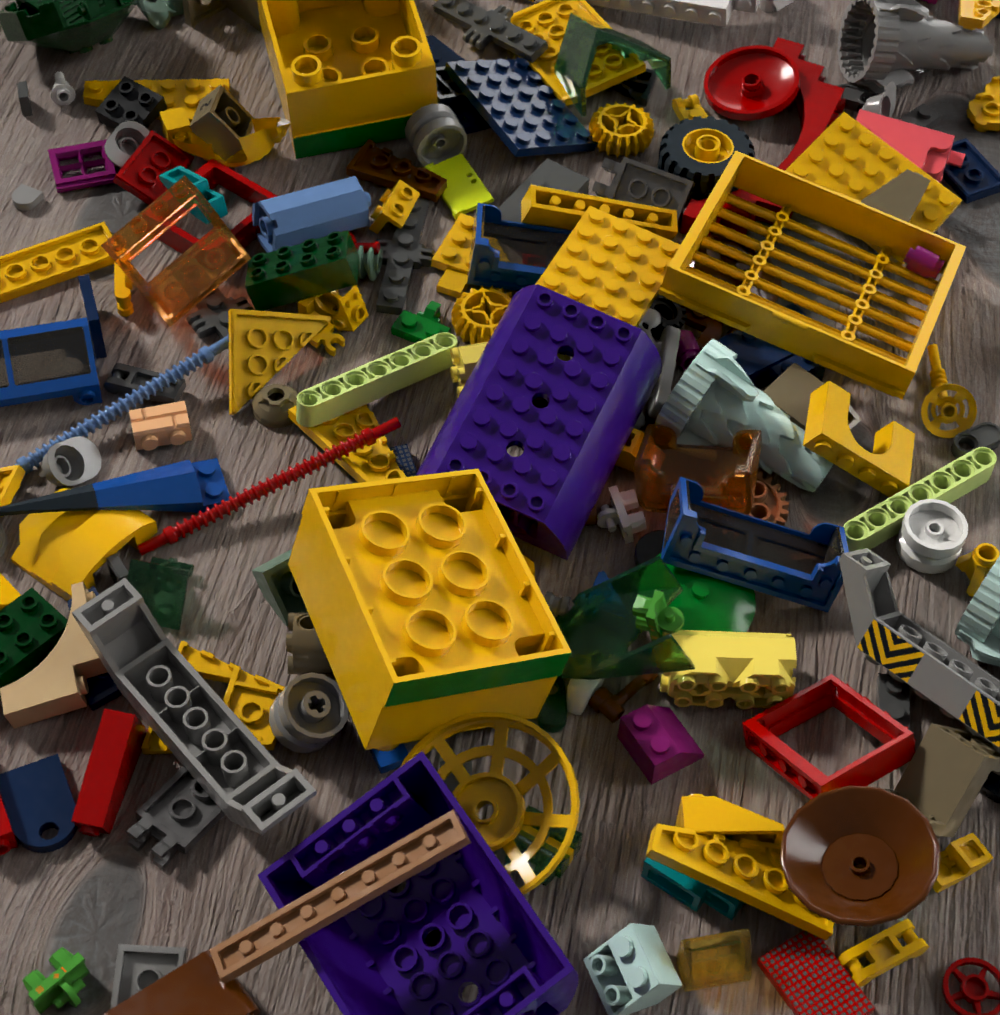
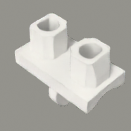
(617, 514)

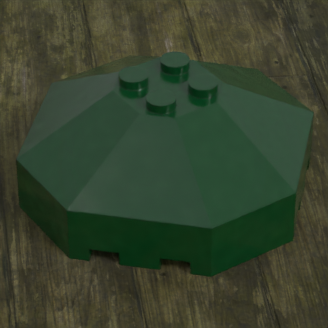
(50, 28)

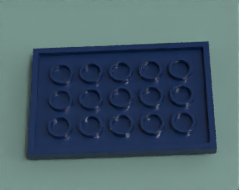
(520, 107)

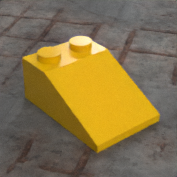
(715, 815)

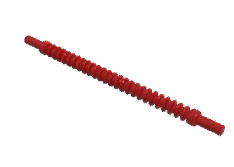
(172, 534)

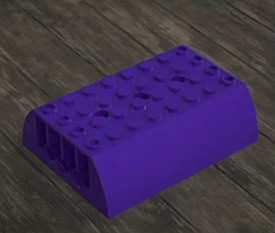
(568, 443)
(379, 952)

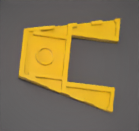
(245, 695)

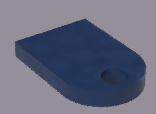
(92, 316)
(37, 800)

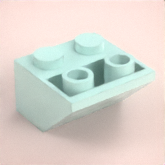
(632, 970)

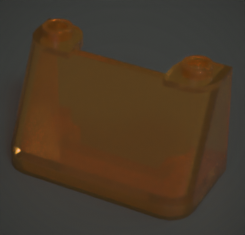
(723, 472)

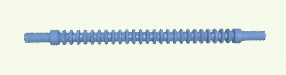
(204, 355)

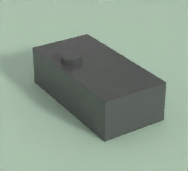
(548, 175)

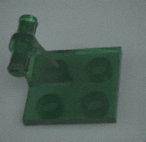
(163, 587)

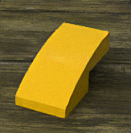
(960, 860)

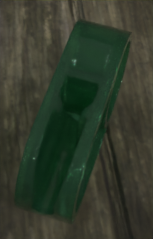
(554, 711)

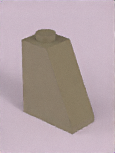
(899, 195)

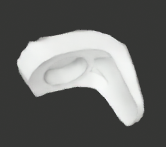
(579, 693)

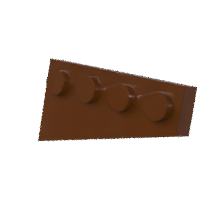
(384, 169)

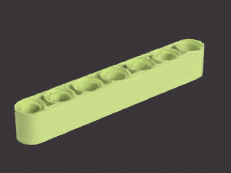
(374, 380)
(945, 484)

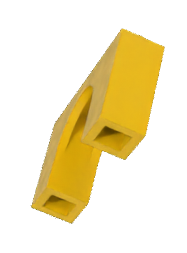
(830, 437)

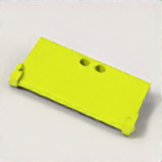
(462, 191)

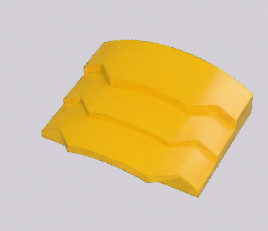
(74, 544)

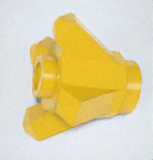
(977, 565)

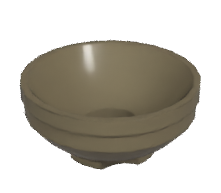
(274, 413)

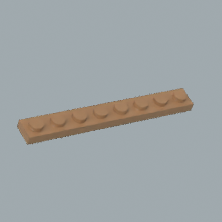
(339, 896)

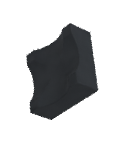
(130, 103)

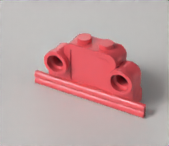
(919, 144)

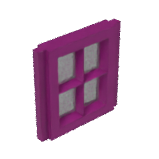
(81, 166)

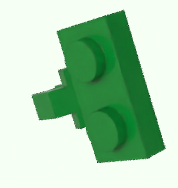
(419, 326)

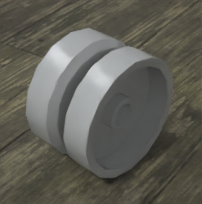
(435, 134)
(308, 713)

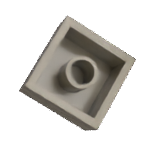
(221, 122)

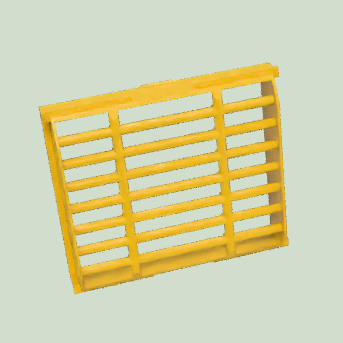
(788, 328)

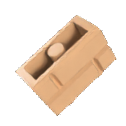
(160, 425)

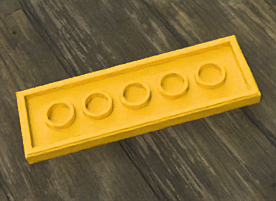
(53, 261)

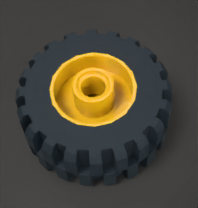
(701, 151)

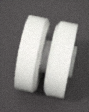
(931, 536)

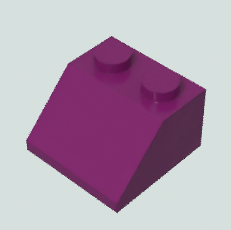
(657, 741)

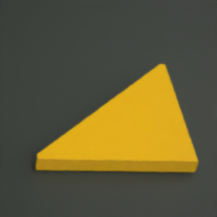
(262, 346)

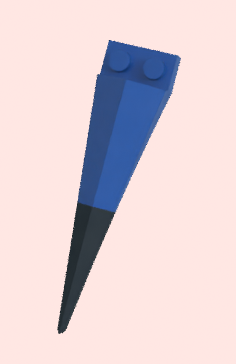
(166, 488)

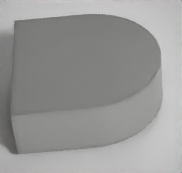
(26, 197)

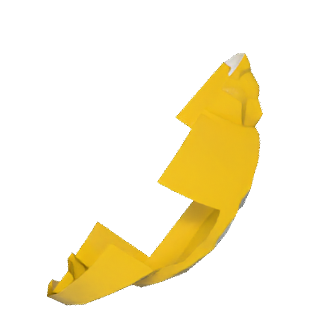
(254, 146)

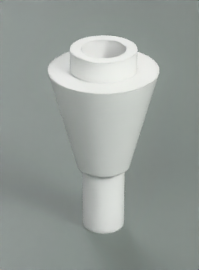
(62, 91)

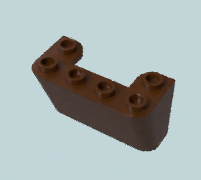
(190, 991)

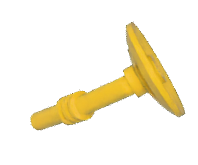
(946, 403)

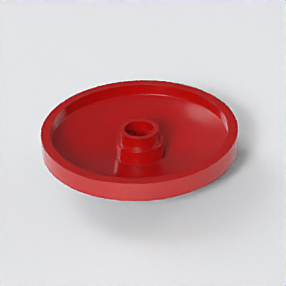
(751, 82)

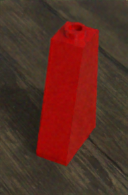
(108, 772)

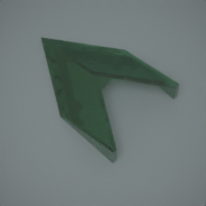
(579, 50)
(604, 627)

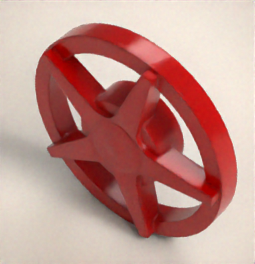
(972, 988)

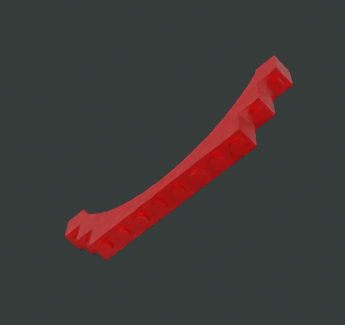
(817, 108)

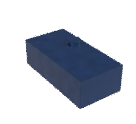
(755, 354)

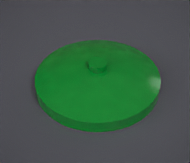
(712, 603)

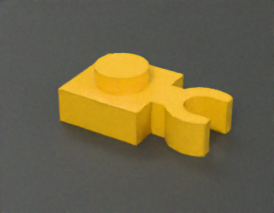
(327, 338)

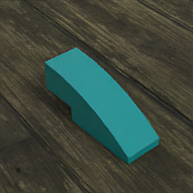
(215, 199)
(689, 890)

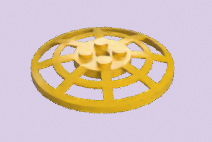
(502, 793)

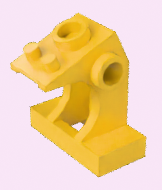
(351, 308)

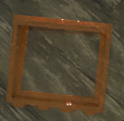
(192, 273)

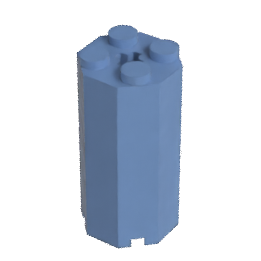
(311, 213)

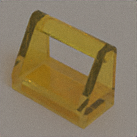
(715, 959)

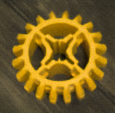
(621, 129)
(479, 313)

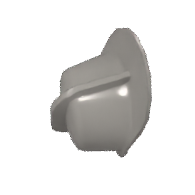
(884, 103)
(124, 141)
(71, 462)

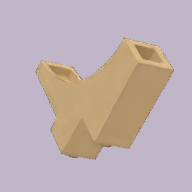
(60, 679)

